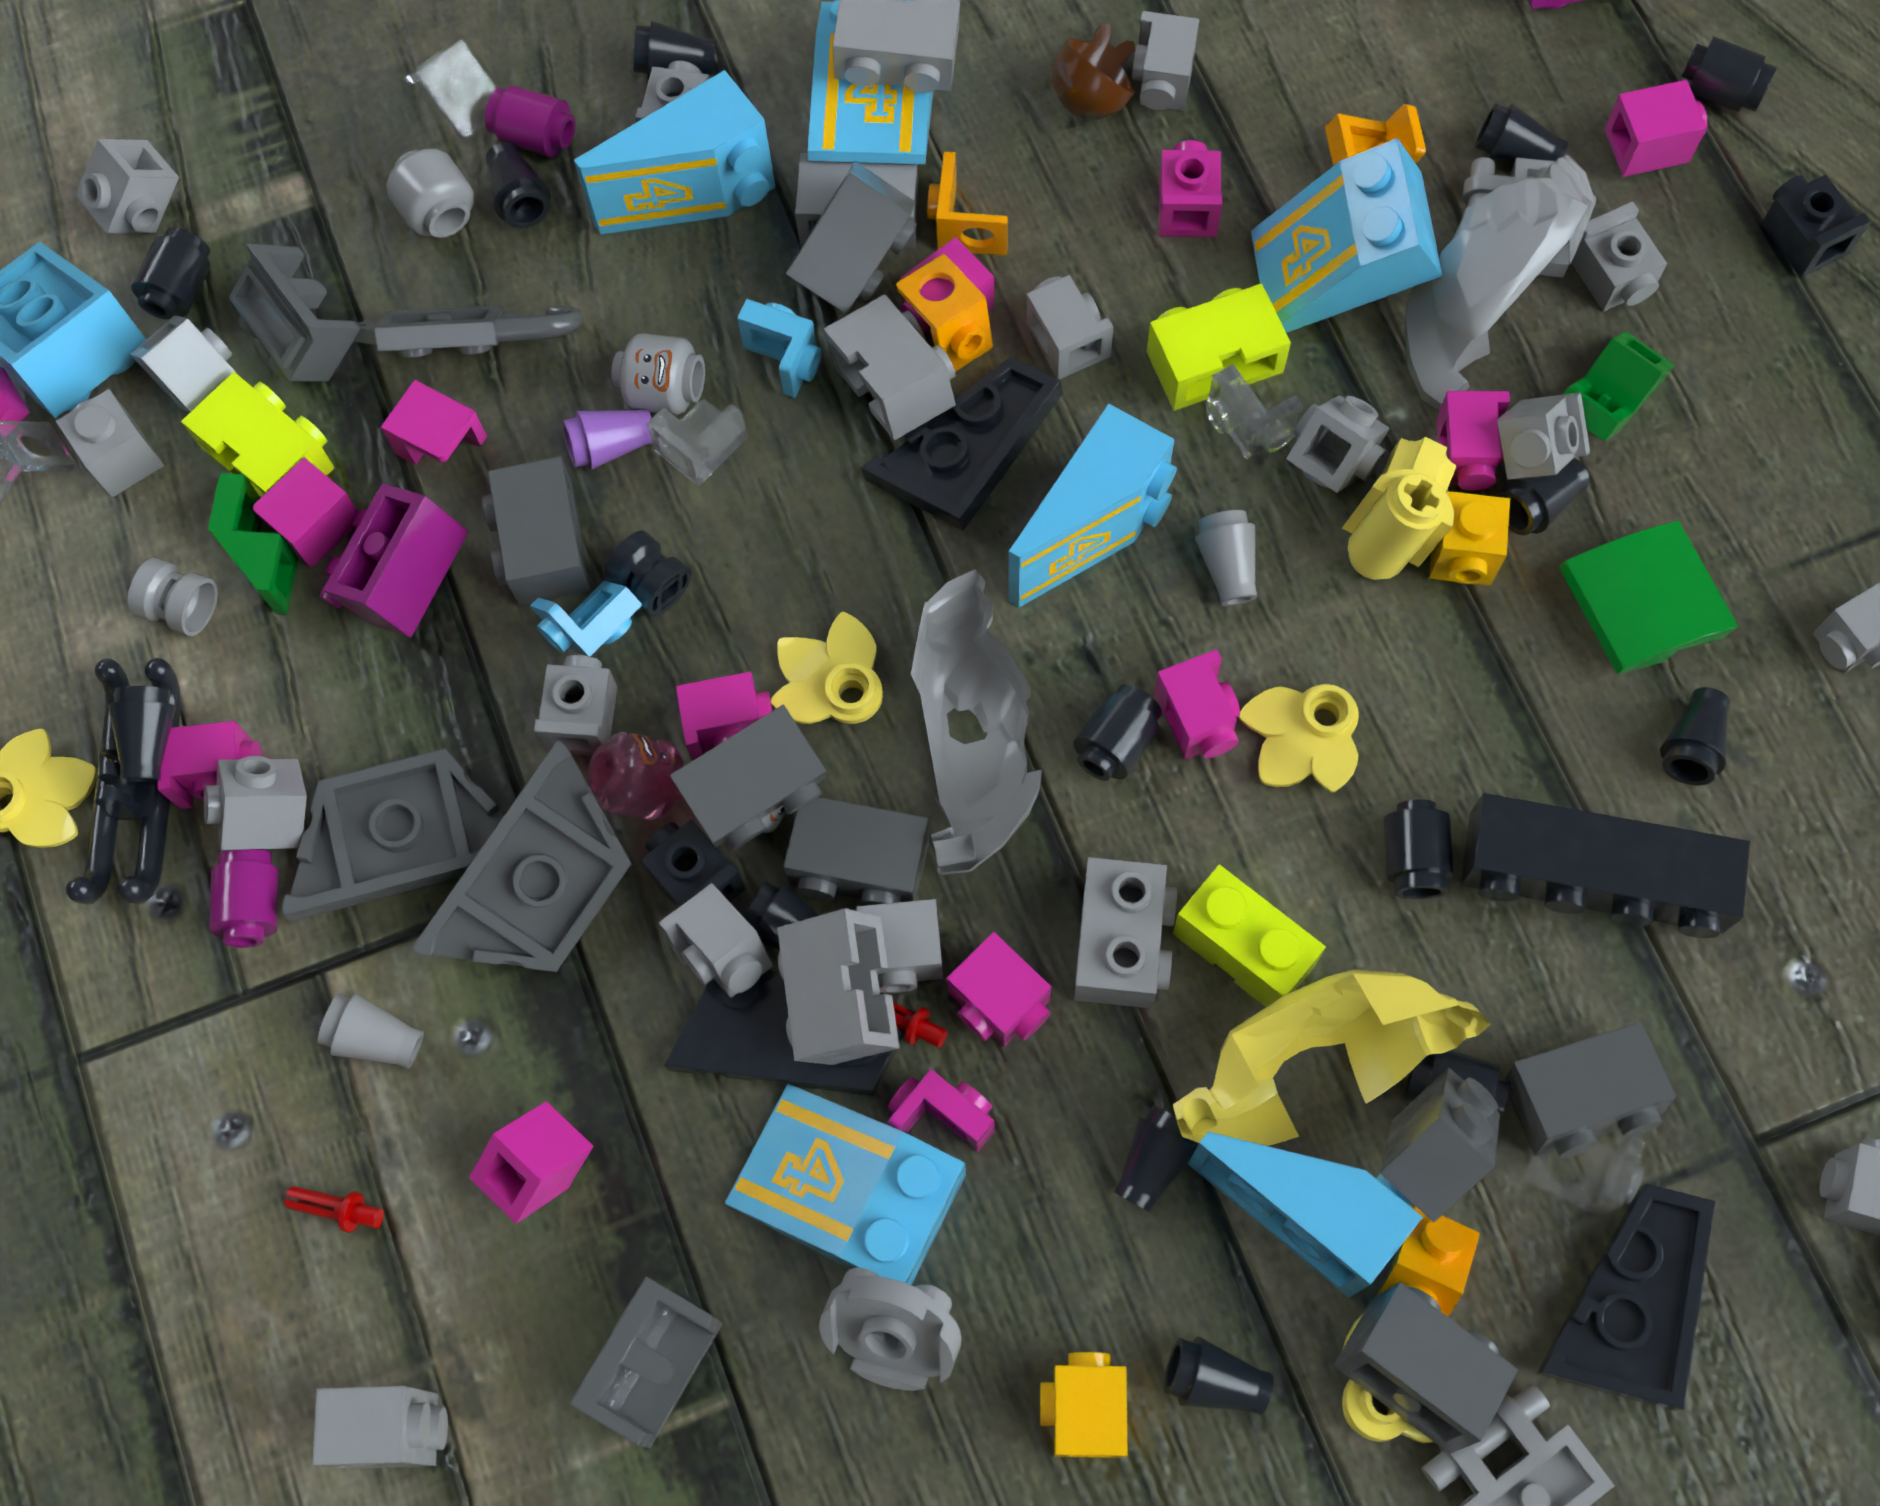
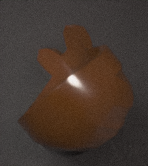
(1091, 75)

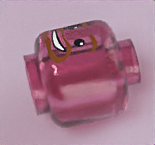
(634, 774)

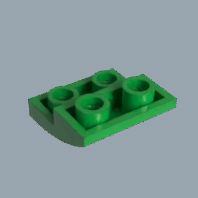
(1647, 596)

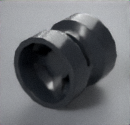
(649, 575)

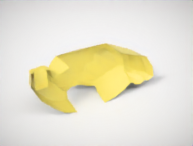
(1381, 1018)

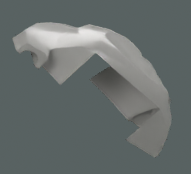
(1486, 267)
(966, 668)

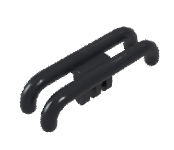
(125, 801)

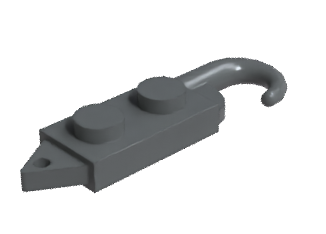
(465, 328)

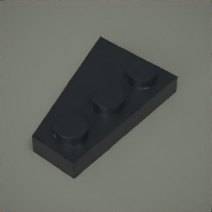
(971, 446)
(750, 1041)
(1641, 1303)

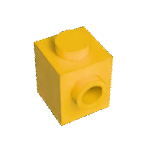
(1475, 543)
(1087, 1407)

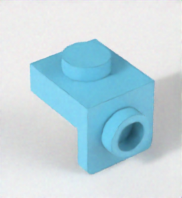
(784, 337)
(596, 621)

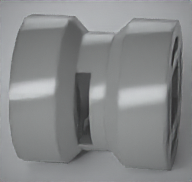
(166, 594)

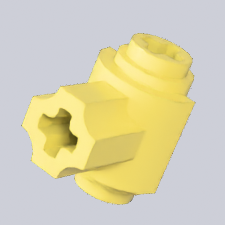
(1403, 511)

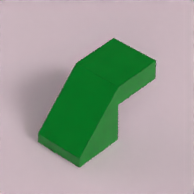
(1619, 384)
(259, 555)

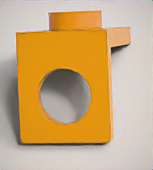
(952, 224)
(956, 323)

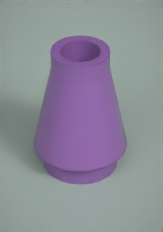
(605, 435)

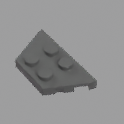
(389, 833)
(534, 876)

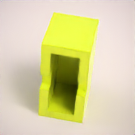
(1202, 340)
(251, 434)
(1247, 937)

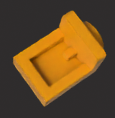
(1354, 135)
(1435, 1260)

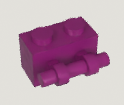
(393, 560)

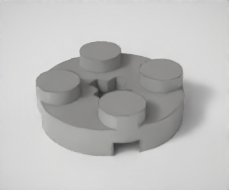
(891, 1329)

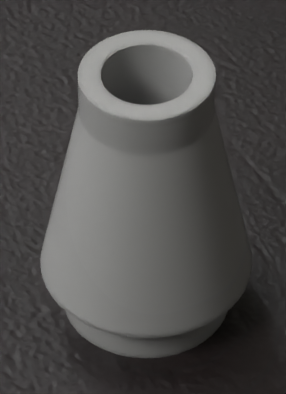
(1229, 554)
(367, 1032)

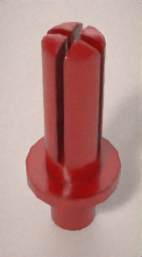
(918, 1026)
(347, 1211)

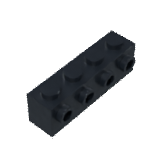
(1605, 865)

